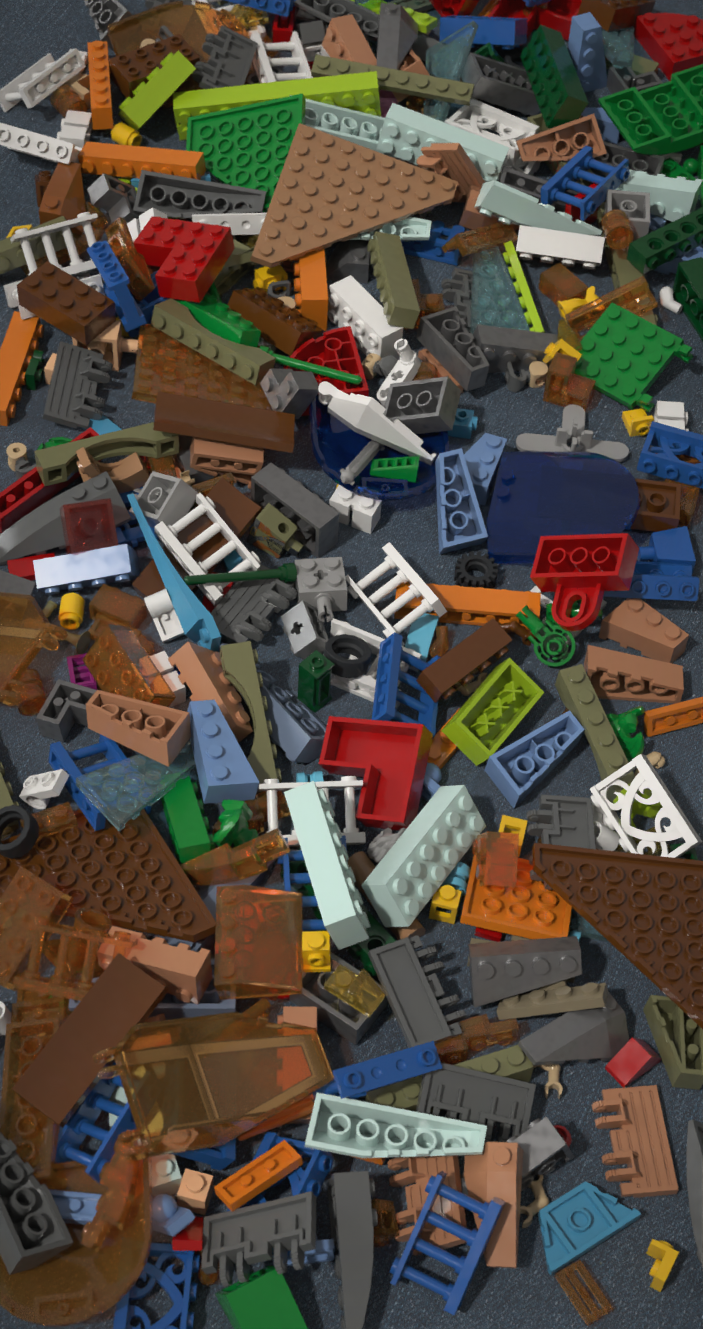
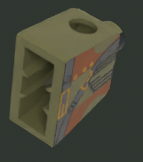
(274, 533)

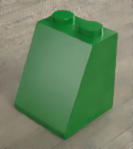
(261, 1302)

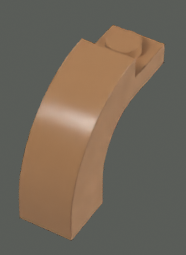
(125, 474)

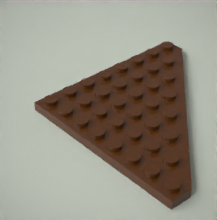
(120, 874)
(642, 907)

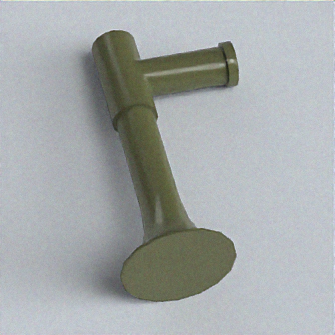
(81, 642)

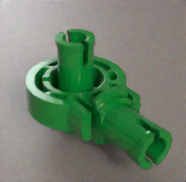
(549, 639)

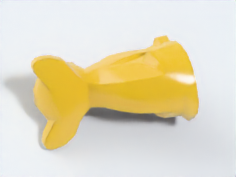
(572, 304)

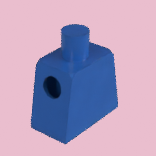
(669, 547)

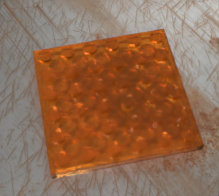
(177, 369)

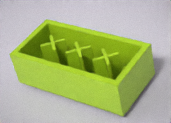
(156, 91)
(493, 711)

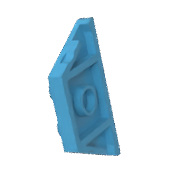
(580, 1223)

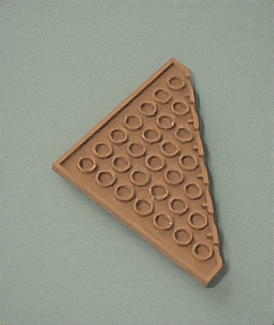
(340, 190)

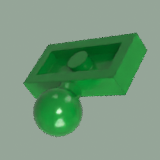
(673, 169)

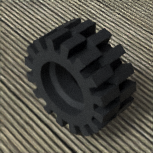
(478, 563)

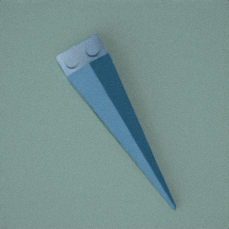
(193, 616)

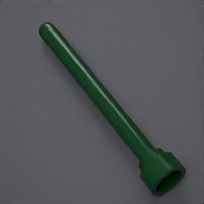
(285, 573)

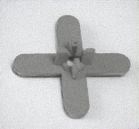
(572, 431)

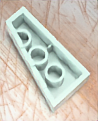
(668, 196)

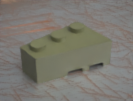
(677, 1041)

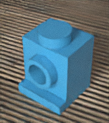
(463, 424)

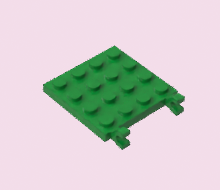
(628, 356)

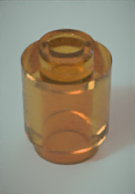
(101, 221)

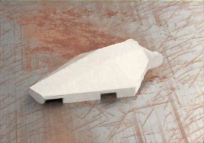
(366, 418)

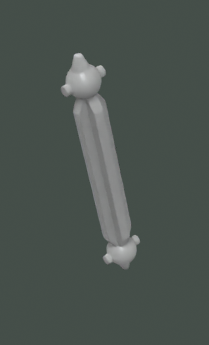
(360, 462)

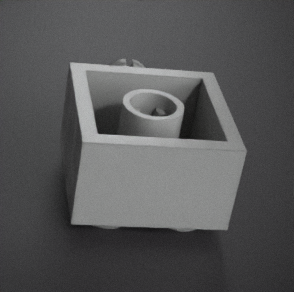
(635, 205)
(164, 499)
(322, 585)

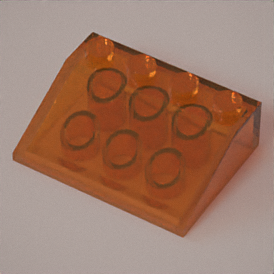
(257, 942)

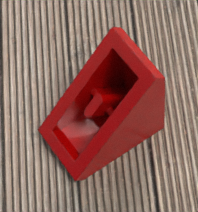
(632, 1061)

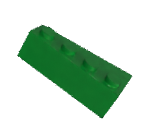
(223, 321)
(185, 821)

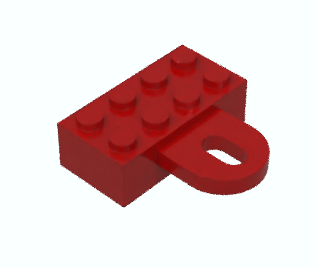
(583, 570)

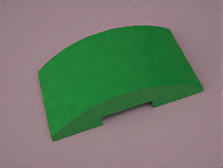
(662, 116)

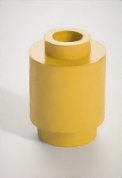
(125, 135)
(71, 611)

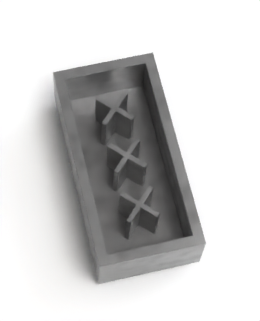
(500, 84)
(313, 517)

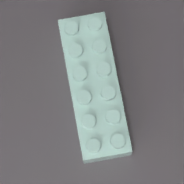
(345, 123)
(409, 131)
(423, 856)
(327, 865)

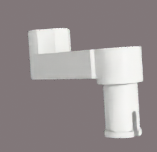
(403, 371)

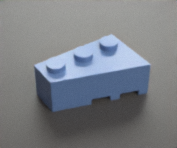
(483, 464)

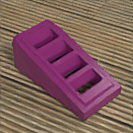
(81, 674)

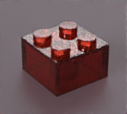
(88, 525)

